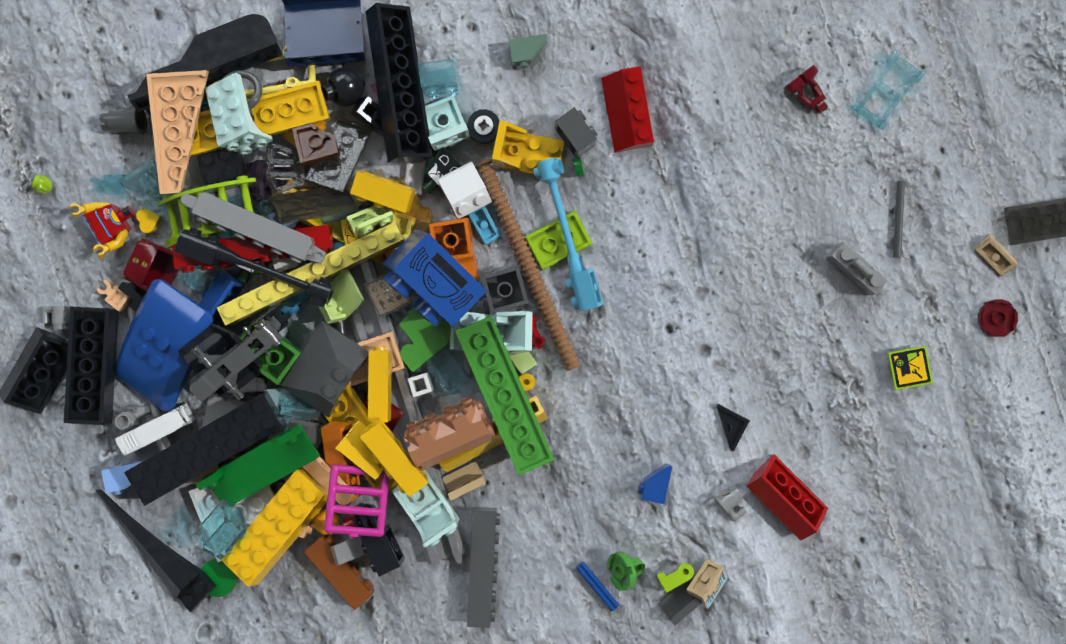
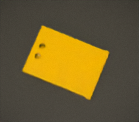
(353, 449)

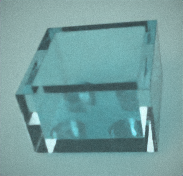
(440, 78)
(222, 529)

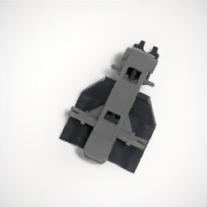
(225, 361)

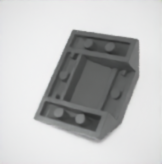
(325, 368)

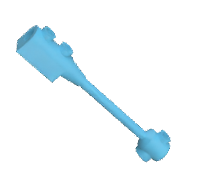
(581, 280)

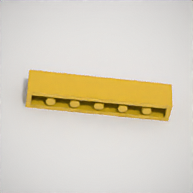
(466, 456)

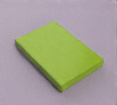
(549, 243)

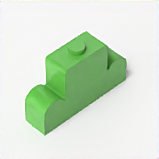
(425, 337)

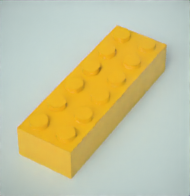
(276, 528)

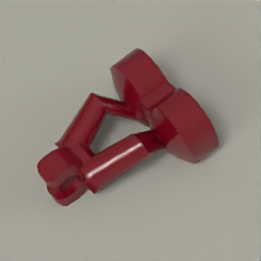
(798, 84)

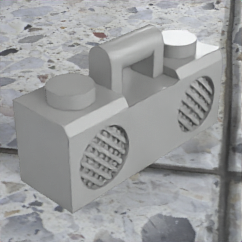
(856, 269)

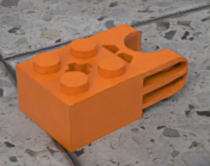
(464, 249)

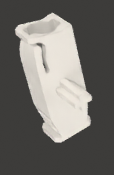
(155, 430)

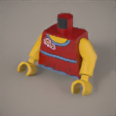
(106, 223)

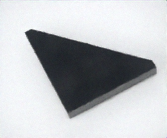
(733, 425)

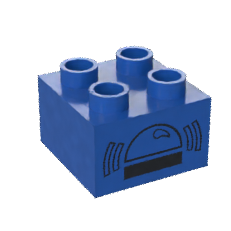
(435, 277)

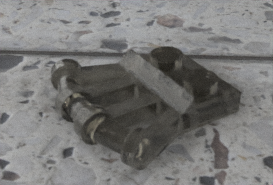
(298, 175)

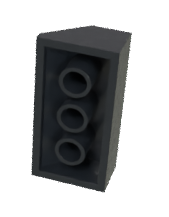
(36, 372)

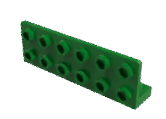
(261, 466)

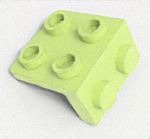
(369, 220)
(344, 299)

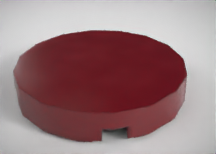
(997, 318)

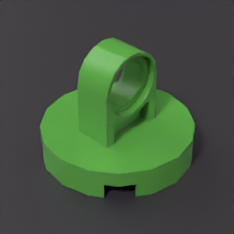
(624, 570)

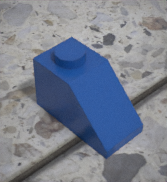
(655, 485)

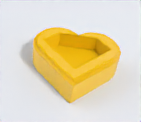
(148, 220)

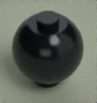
(344, 87)

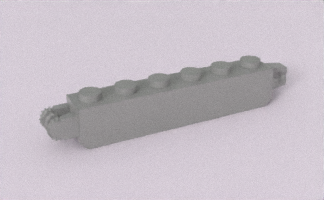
(254, 226)

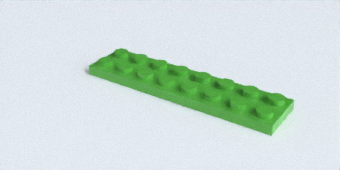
(504, 395)

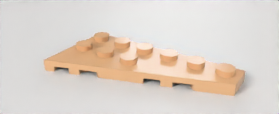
(175, 111)

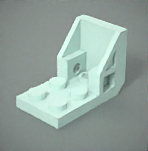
(513, 327)

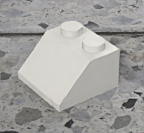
(464, 190)

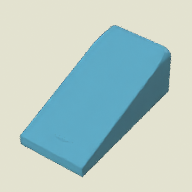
(484, 225)

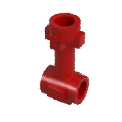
(537, 341)

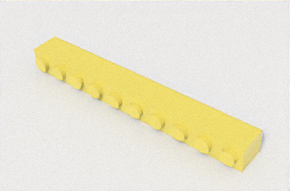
(333, 264)

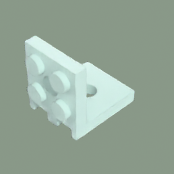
(447, 134)

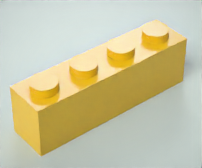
(393, 457)

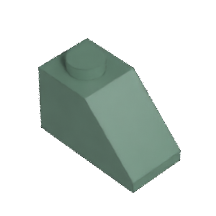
(526, 49)

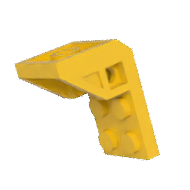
(521, 151)

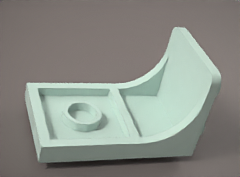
(232, 117)
(429, 512)

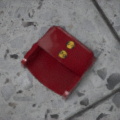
(149, 263)

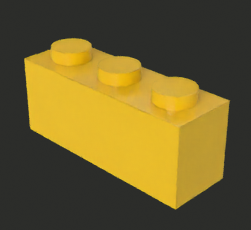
(382, 192)

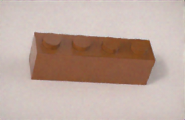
(344, 577)

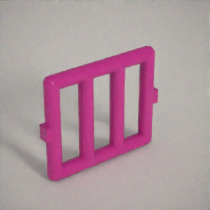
(331, 508)

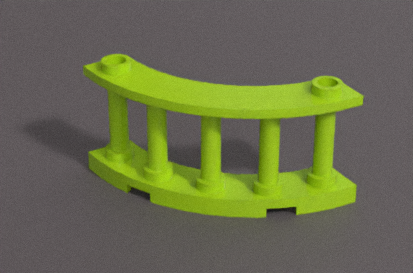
(171, 200)

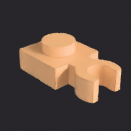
(115, 296)

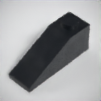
(369, 114)

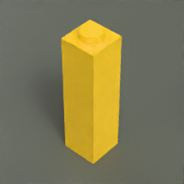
(379, 384)

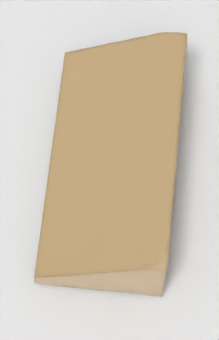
(996, 255)

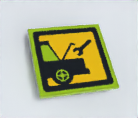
(910, 367)

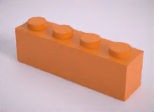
(332, 435)

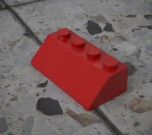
(627, 109)
(787, 498)

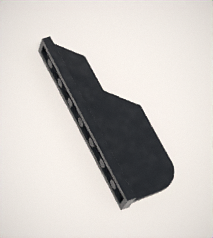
(221, 51)

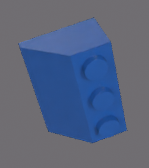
(224, 289)

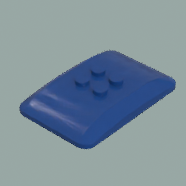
(150, 352)

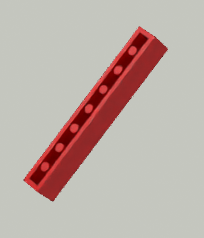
(245, 248)

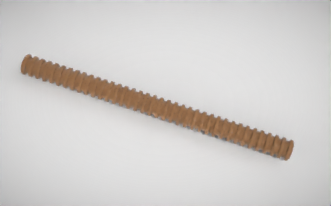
(527, 264)

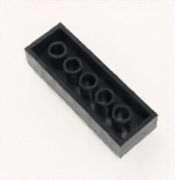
(91, 365)

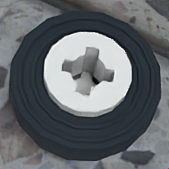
(483, 133)

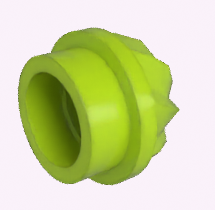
(42, 184)

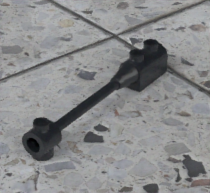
(211, 251)

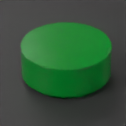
(578, 167)

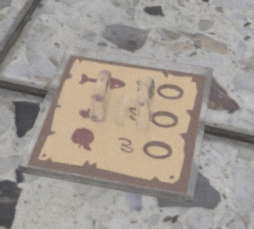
(384, 297)

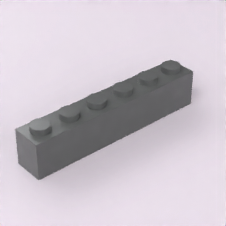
(482, 567)

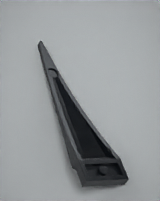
(178, 574)

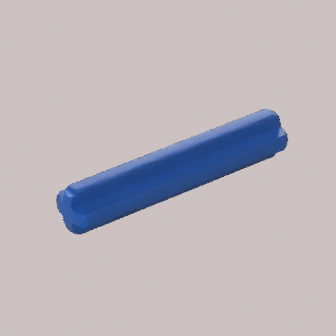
(597, 586)

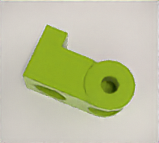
(682, 574)

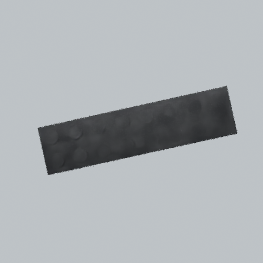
(398, 83)
(205, 448)

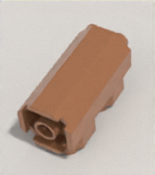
(448, 435)

